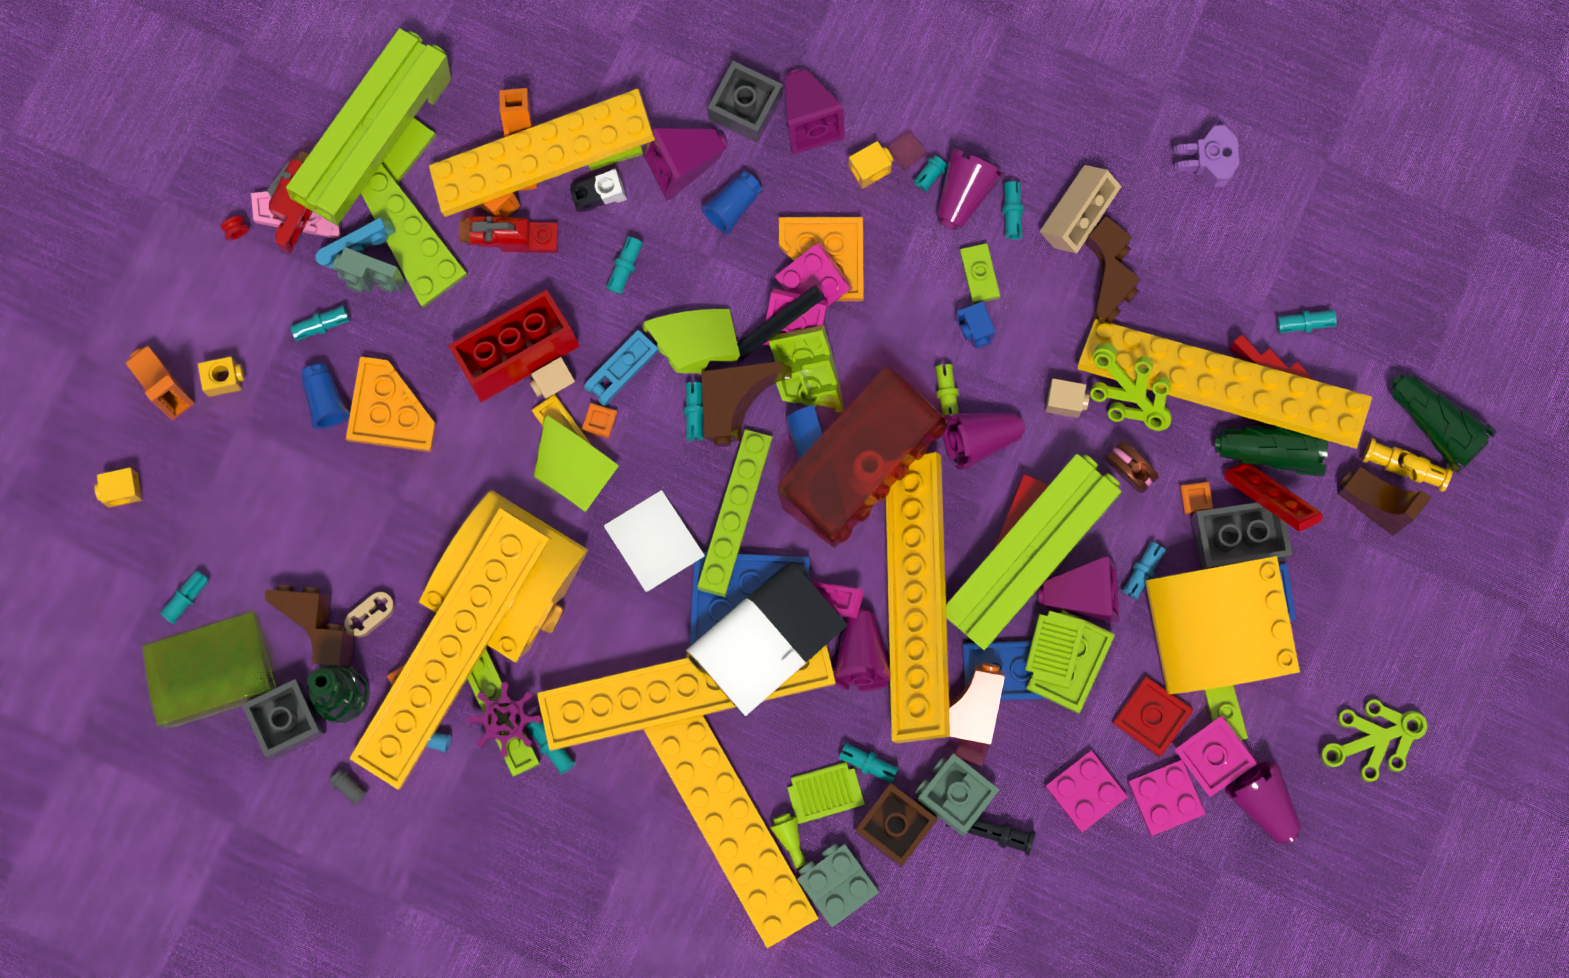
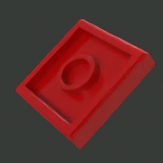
(1152, 716)

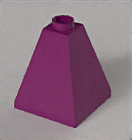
(812, 112)
(682, 156)
(1085, 591)

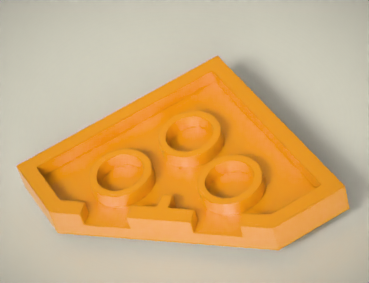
(839, 236)
(387, 411)

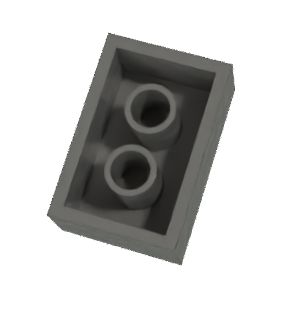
(1239, 535)

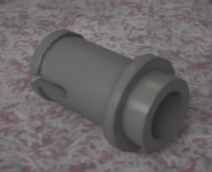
(348, 787)

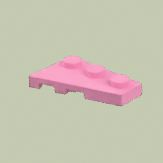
(316, 224)

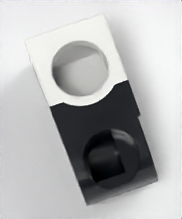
(598, 191)

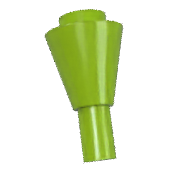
(787, 832)

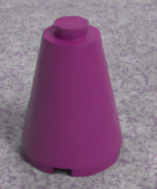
(965, 188)
(980, 435)
(862, 655)
(1267, 801)

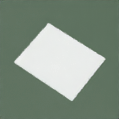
(654, 541)

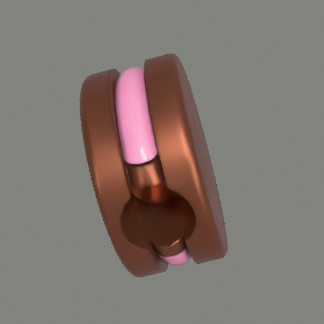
(1132, 466)

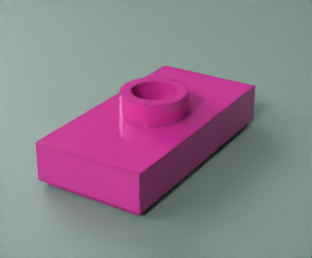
(843, 599)

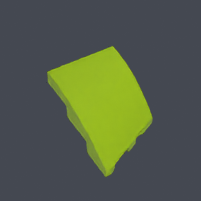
(695, 338)
(812, 367)
(571, 465)

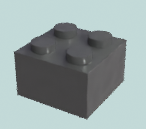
(745, 101)
(283, 719)

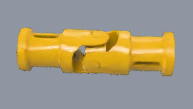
(1411, 466)

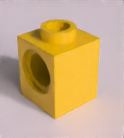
(870, 164)
(211, 369)
(118, 487)

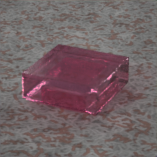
(907, 151)
(972, 751)

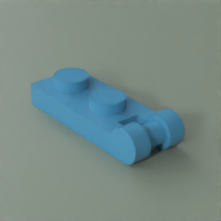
(370, 234)
(622, 367)

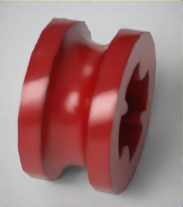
(234, 228)

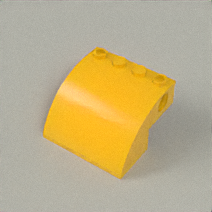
(539, 593)
(1222, 626)

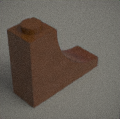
(730, 393)
(1380, 501)

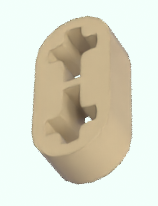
(374, 619)

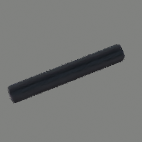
(780, 321)

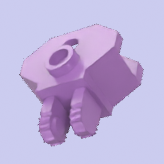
(1214, 156)

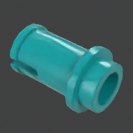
(930, 173)

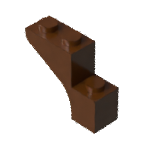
(1117, 281)
(311, 611)

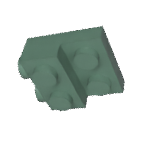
(363, 272)
(956, 794)
(837, 884)

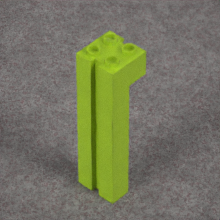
(369, 125)
(1032, 550)

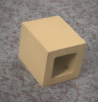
(551, 379)
(1066, 398)

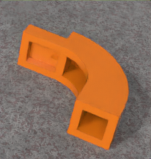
(515, 114)

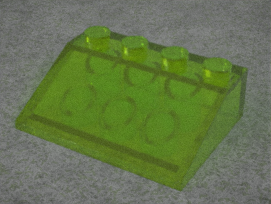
(207, 670)

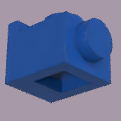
(976, 325)

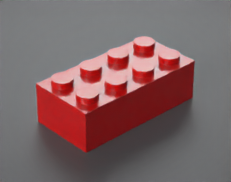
(514, 345)

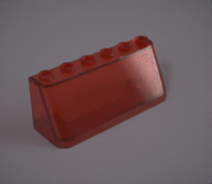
(860, 457)

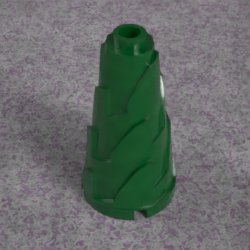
(1449, 427)
(1274, 448)
(338, 692)

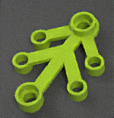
(1132, 392)
(1378, 737)

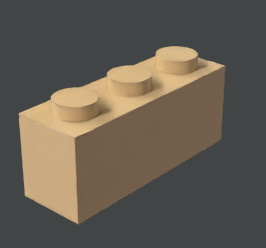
(1080, 209)

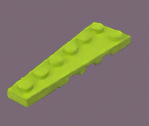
(414, 244)

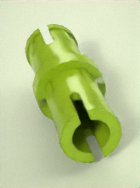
(947, 391)

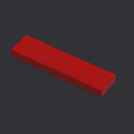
(1273, 496)

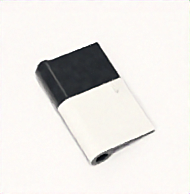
(766, 637)

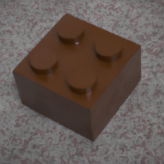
(895, 825)

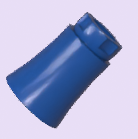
(732, 202)
(323, 397)

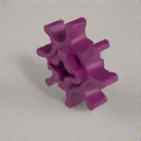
(516, 709)

